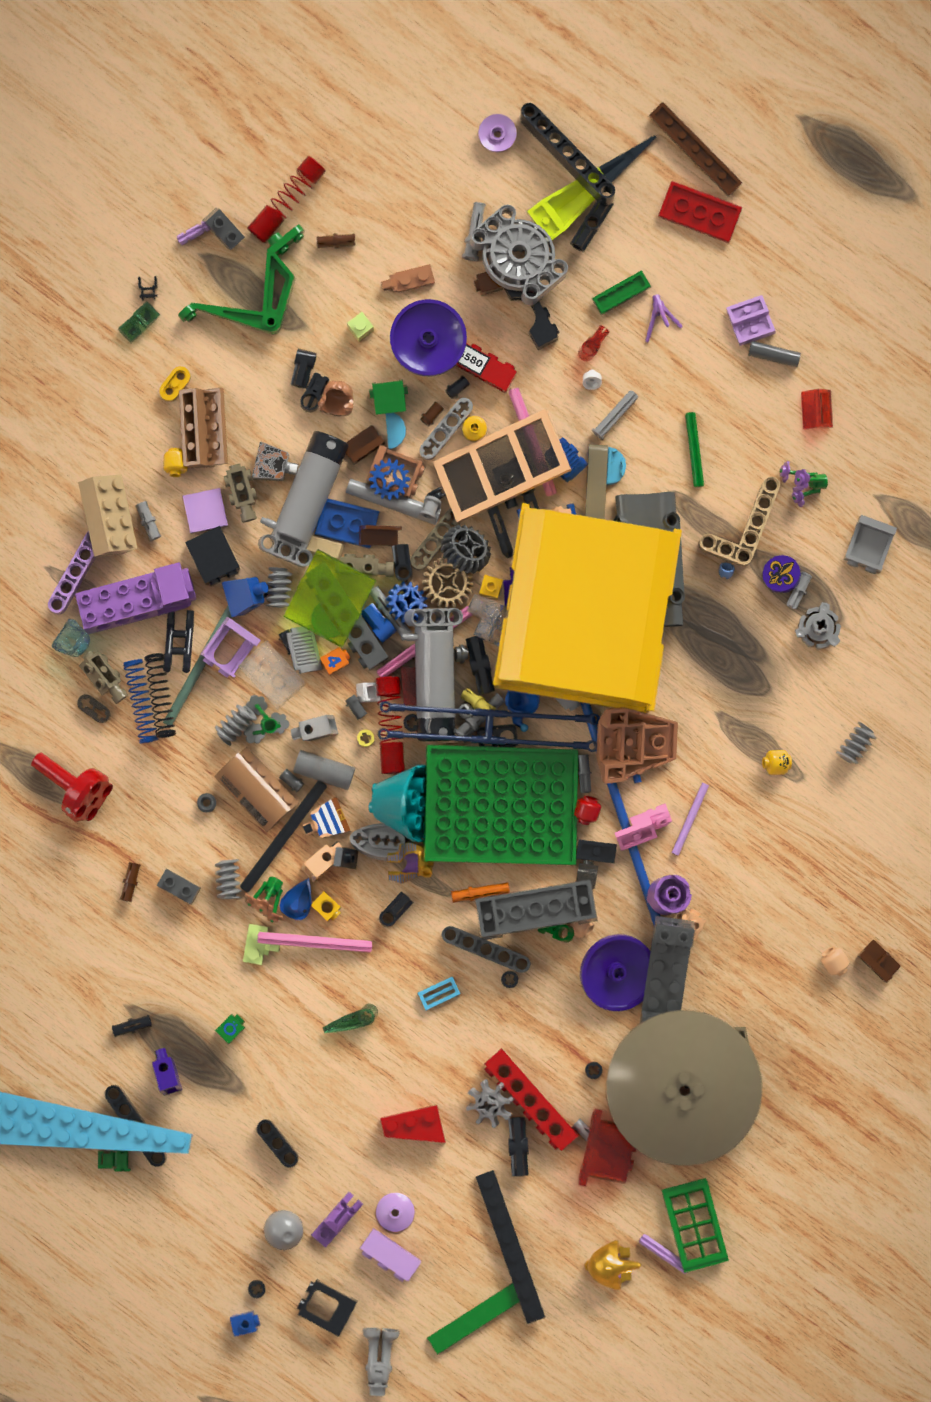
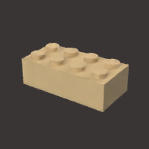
(107, 515)

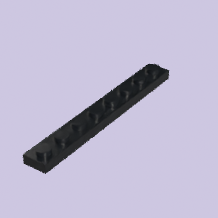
(510, 1247)

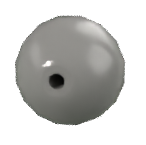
(283, 1230)

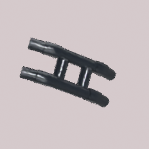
(171, 634)

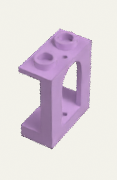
(231, 667)

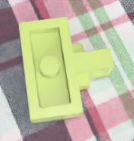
(255, 951)

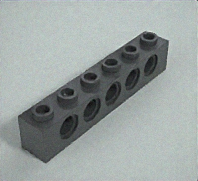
(377, 655)

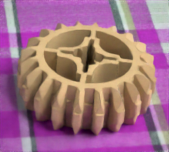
(437, 596)

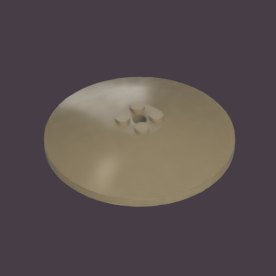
(675, 1052)

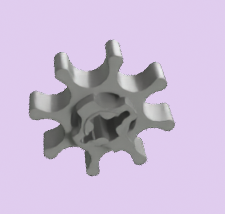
(487, 1109)

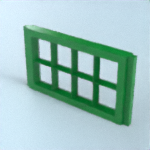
(686, 1189)

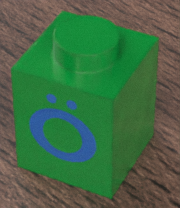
(231, 1028)

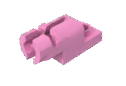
(643, 827)

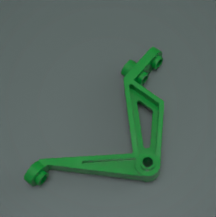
(257, 319)

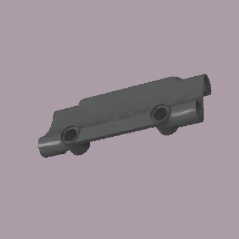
(652, 511)

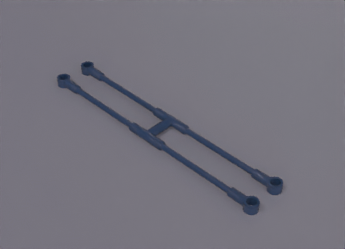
(488, 738)

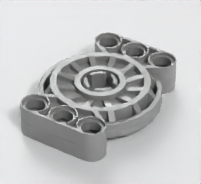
(513, 272)

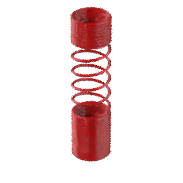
(270, 219)
(391, 752)

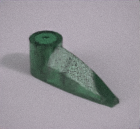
(353, 1020)

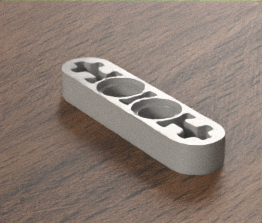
(444, 427)

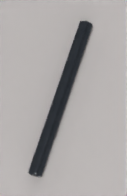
(283, 836)

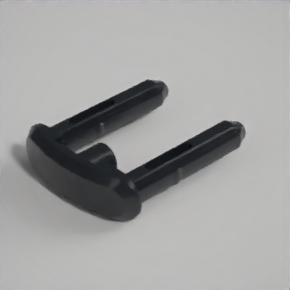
(503, 539)

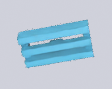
(453, 986)

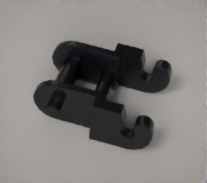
(155, 286)

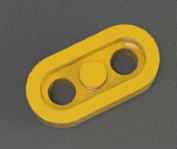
(172, 382)

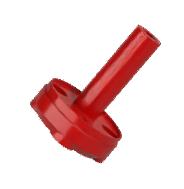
(83, 793)

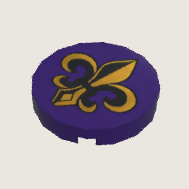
(781, 574)

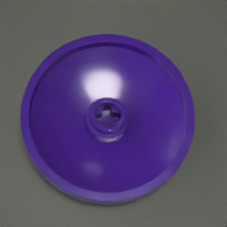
(428, 337)
(615, 972)

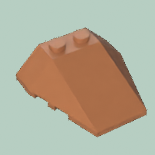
(633, 743)

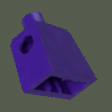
(169, 1080)

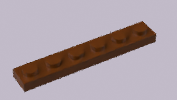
(695, 149)

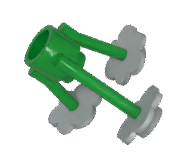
(272, 724)

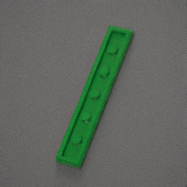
(474, 1319)

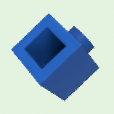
(244, 1323)

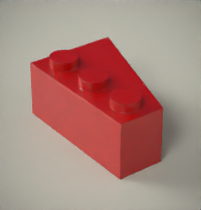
(416, 1124)

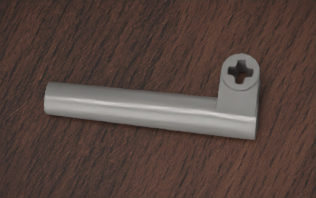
(427, 511)

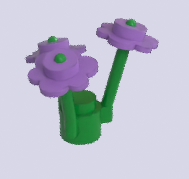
(802, 479)

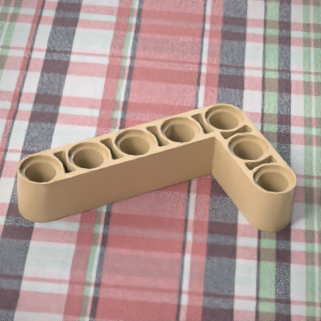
(750, 529)

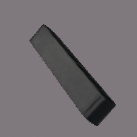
(569, 162)

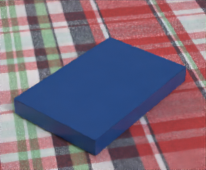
(342, 521)

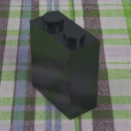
(213, 556)

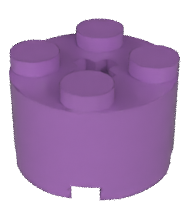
(659, 897)

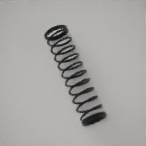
(164, 733)

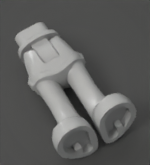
(379, 1372)

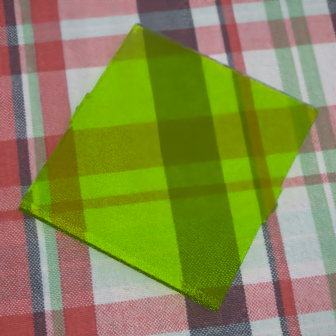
(330, 598)

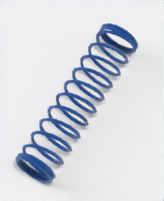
(146, 739)

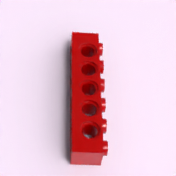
(566, 1135)

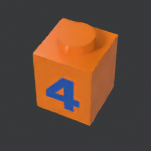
(335, 660)

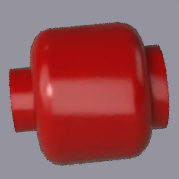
(587, 810)

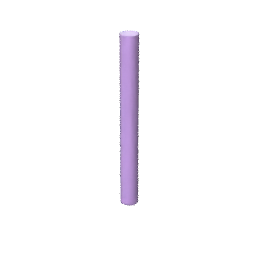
(690, 819)

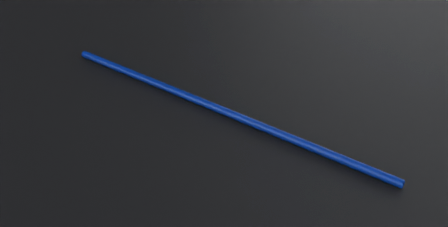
(621, 813)

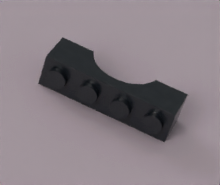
(542, 331)

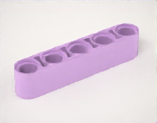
(67, 577)

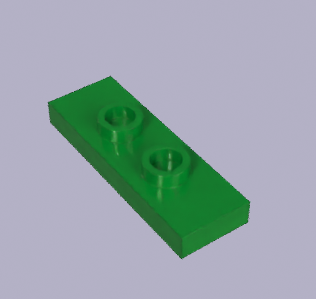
(621, 292)

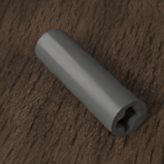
(774, 354)

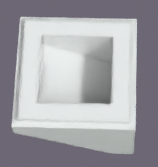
(367, 692)

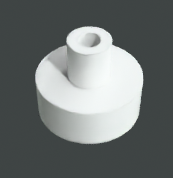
(592, 380)

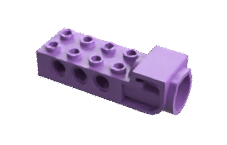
(136, 598)

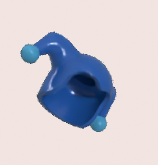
(521, 703)

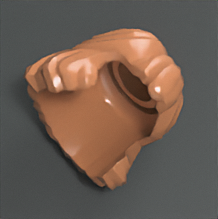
(337, 399)

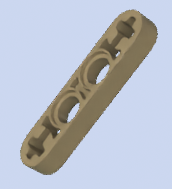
(433, 536)

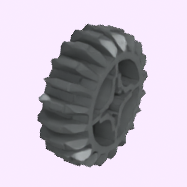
(461, 553)

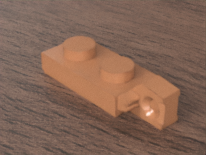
(409, 279)

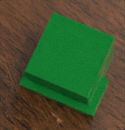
(389, 396)

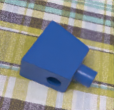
(244, 595)

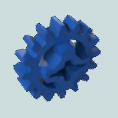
(381, 477)
(399, 605)

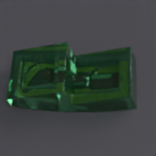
(138, 322)

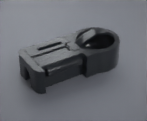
(315, 390)

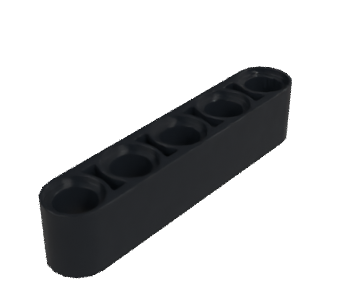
(133, 1115)

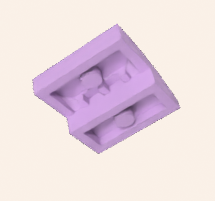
(750, 320)

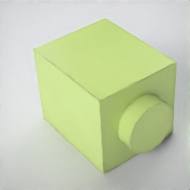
(360, 326)

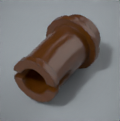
(431, 414)

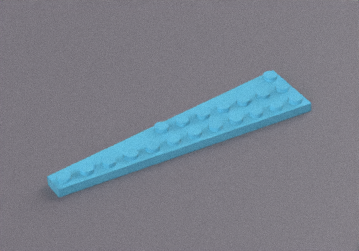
(54, 1125)

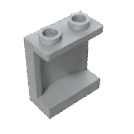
(869, 544)

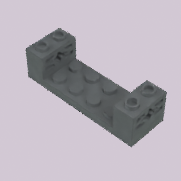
(536, 909)
(667, 966)

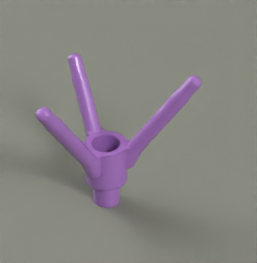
(660, 309)

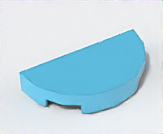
(395, 430)
(615, 466)

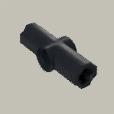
(586, 233)
(480, 665)
(518, 1146)

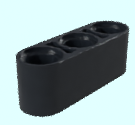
(281, 1152)

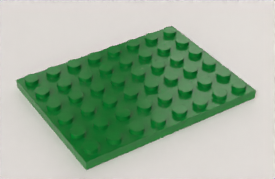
(500, 805)

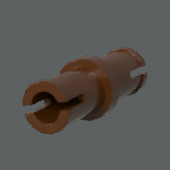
(335, 240)
(130, 882)

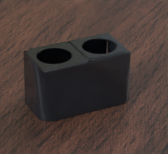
(497, 733)

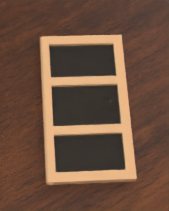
(502, 466)

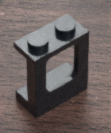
(341, 1314)

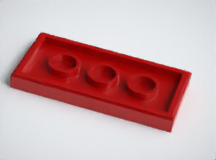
(700, 212)

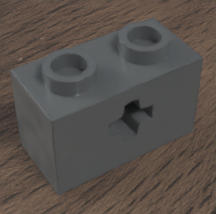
(223, 228)
(178, 886)

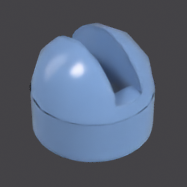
(726, 570)

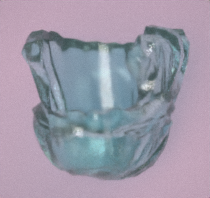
(71, 639)

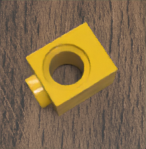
(491, 587)
(317, 905)

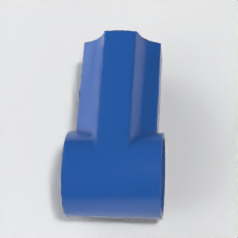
(380, 626)

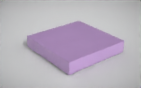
(205, 510)

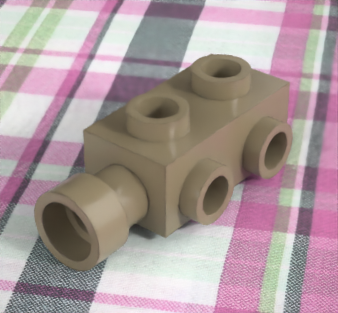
(239, 489)
(369, 560)
(102, 675)

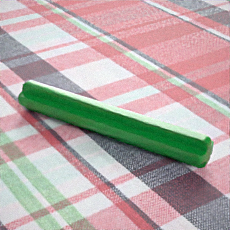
(694, 449)

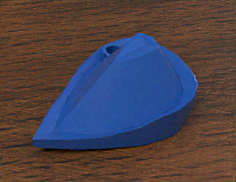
(297, 900)

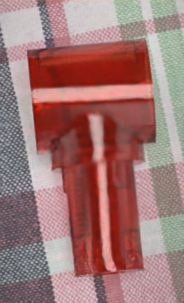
(593, 343)

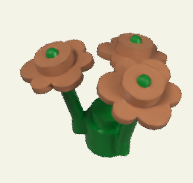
(272, 888)

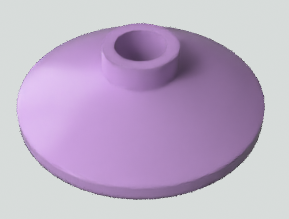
(496, 123)
(402, 1204)

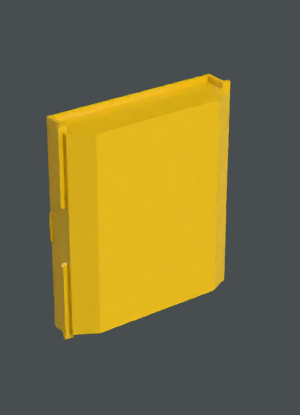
(587, 609)

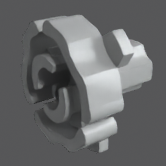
(822, 615)

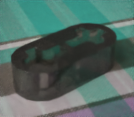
(90, 712)

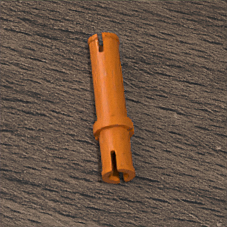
(480, 892)

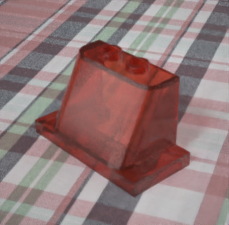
(606, 1152)

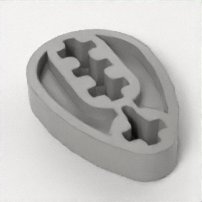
(370, 834)

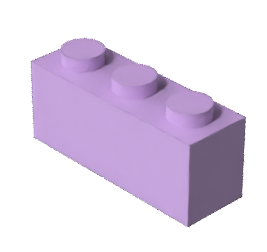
(390, 1255)

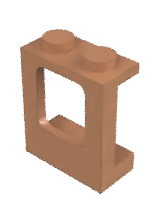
(383, 454)

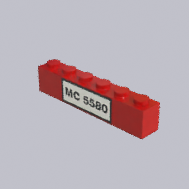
(487, 368)

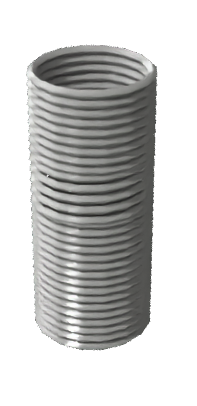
(331, 773)

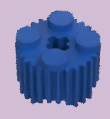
(576, 463)

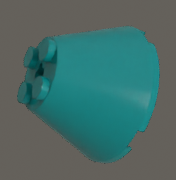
(401, 802)

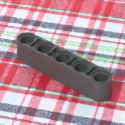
(478, 942)

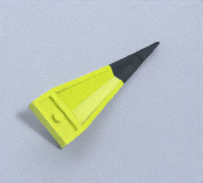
(564, 206)

